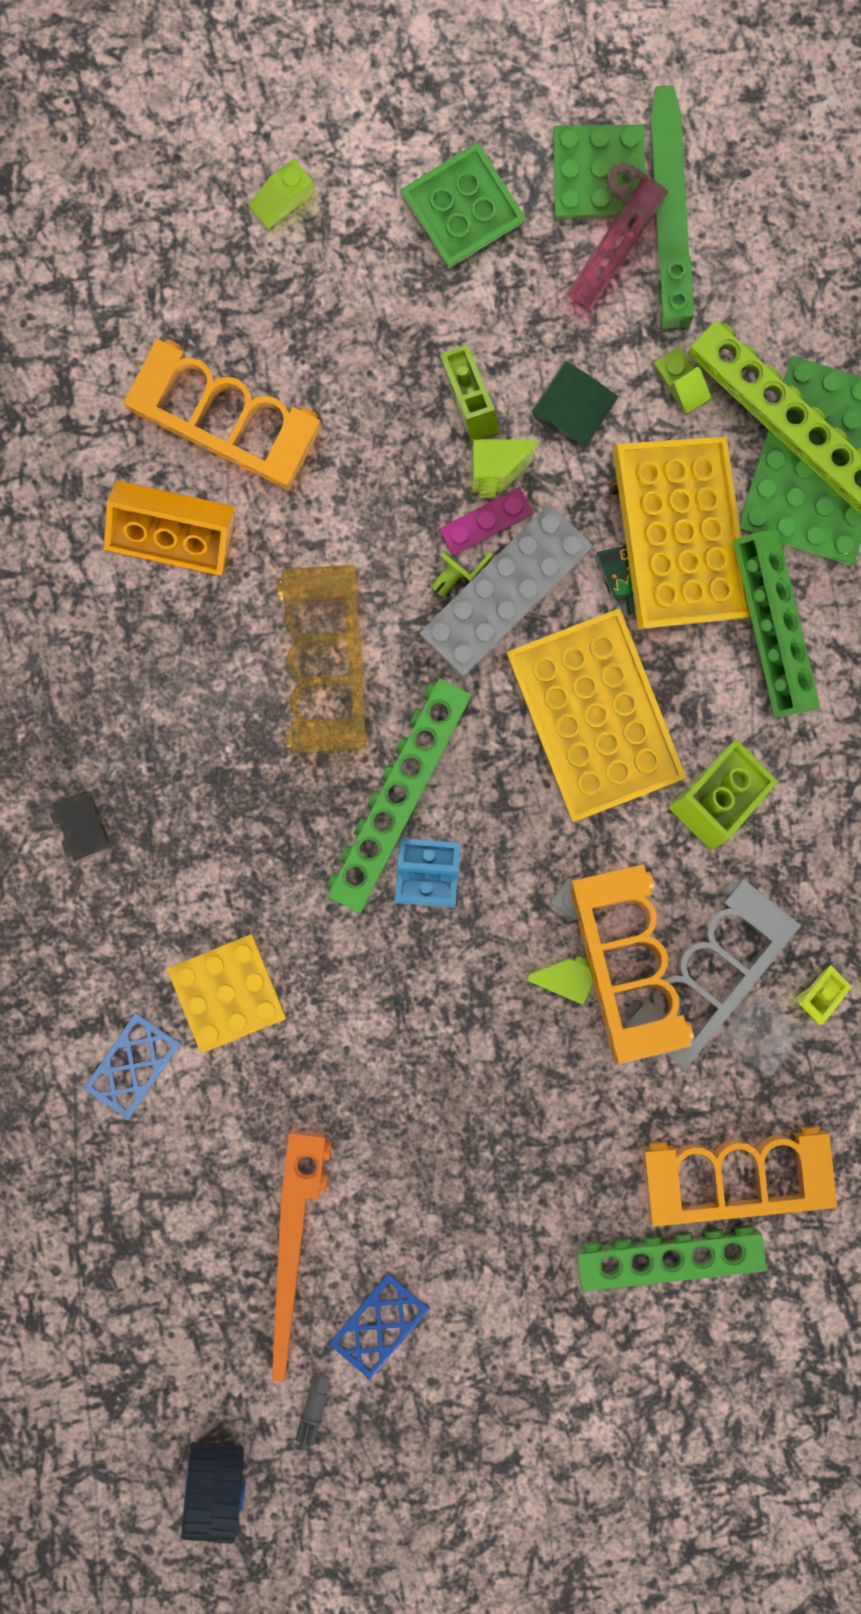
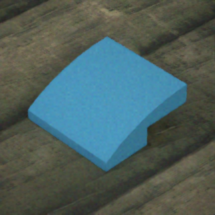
(427, 872)

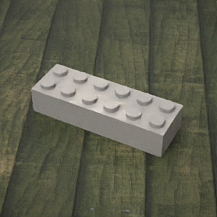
(505, 591)

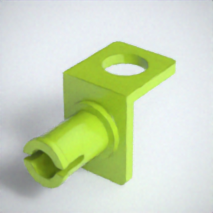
(455, 571)

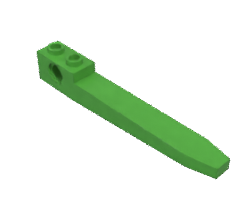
(670, 219)

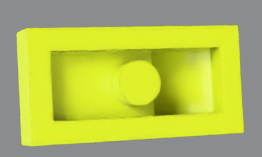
(824, 995)

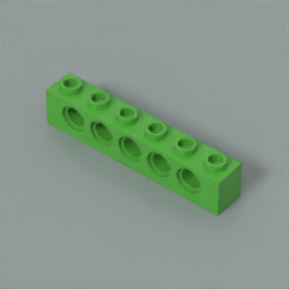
(776, 623)
(748, 1259)

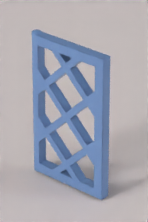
(106, 1066)

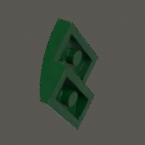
(574, 404)

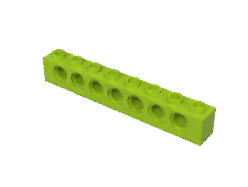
(773, 415)

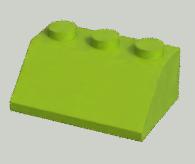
(498, 464)

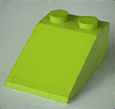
(723, 795)

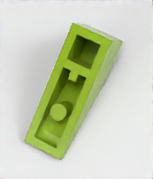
(470, 393)

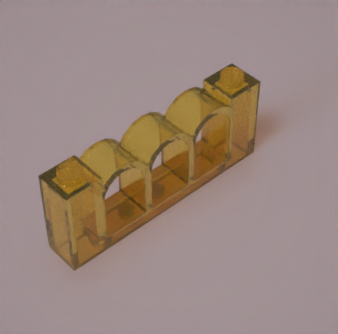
(317, 585)

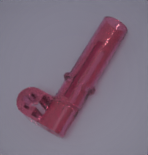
(641, 206)

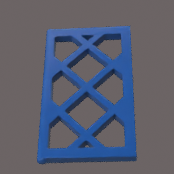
(374, 1301)

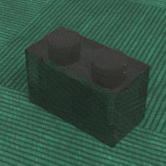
(80, 826)

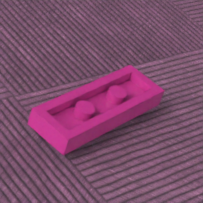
(486, 521)

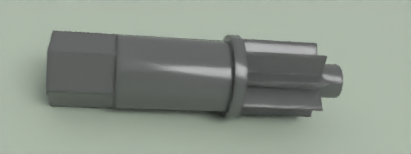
(312, 1412)

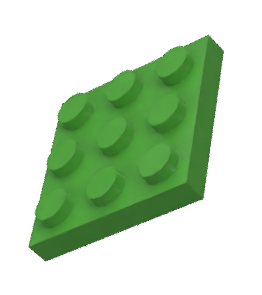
(582, 162)
(463, 205)

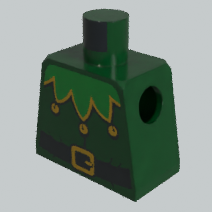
(616, 575)

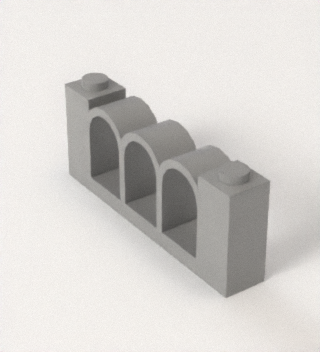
(762, 916)

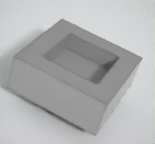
(563, 900)

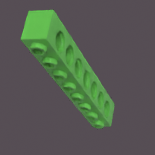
(455, 702)

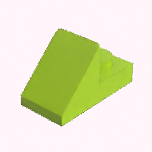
(683, 380)

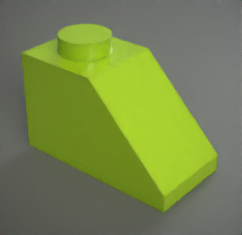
(282, 193)
(566, 978)

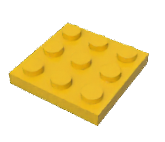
(226, 993)

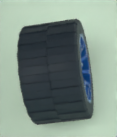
(213, 1492)

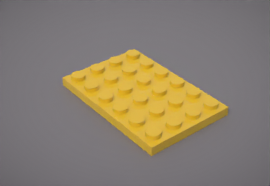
(681, 531)
(596, 715)

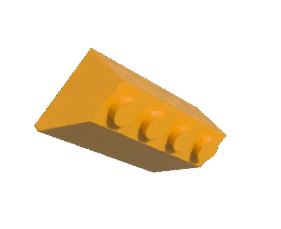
(168, 527)

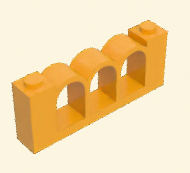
(155, 381)
(611, 890)
(813, 1167)

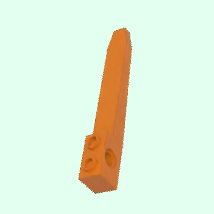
(295, 1190)

